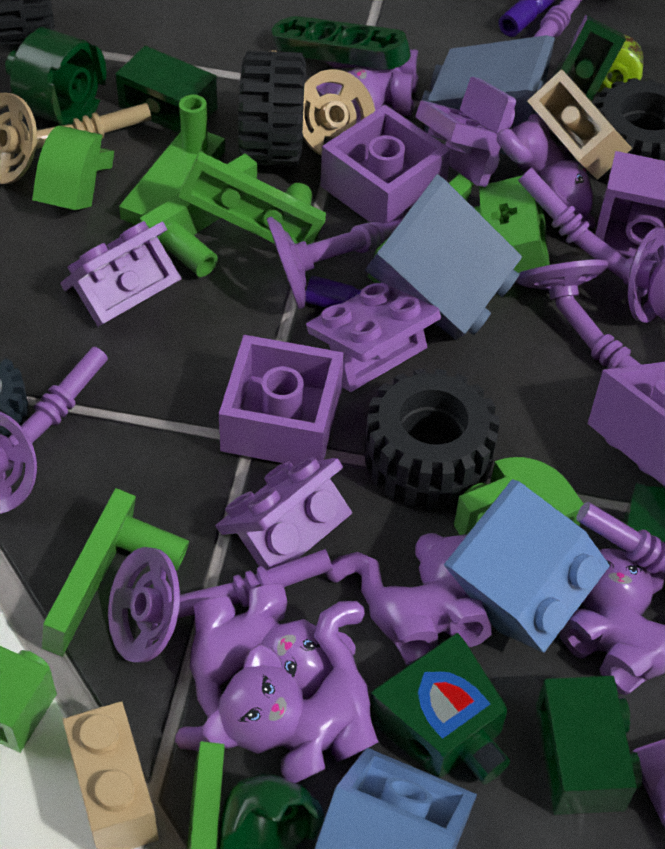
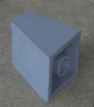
(511, 66)
(447, 259)

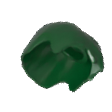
(269, 814)

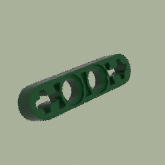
(342, 42)

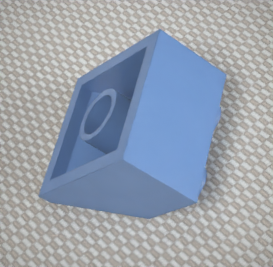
(527, 566)
(394, 808)

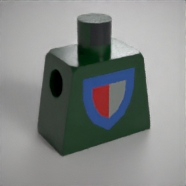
(444, 712)

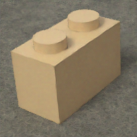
(578, 124)
(111, 778)

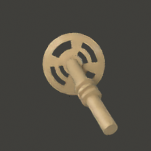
(331, 112)
(20, 141)

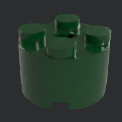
(57, 75)

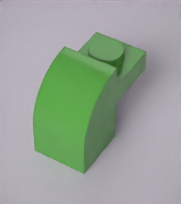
(70, 167)
(534, 474)

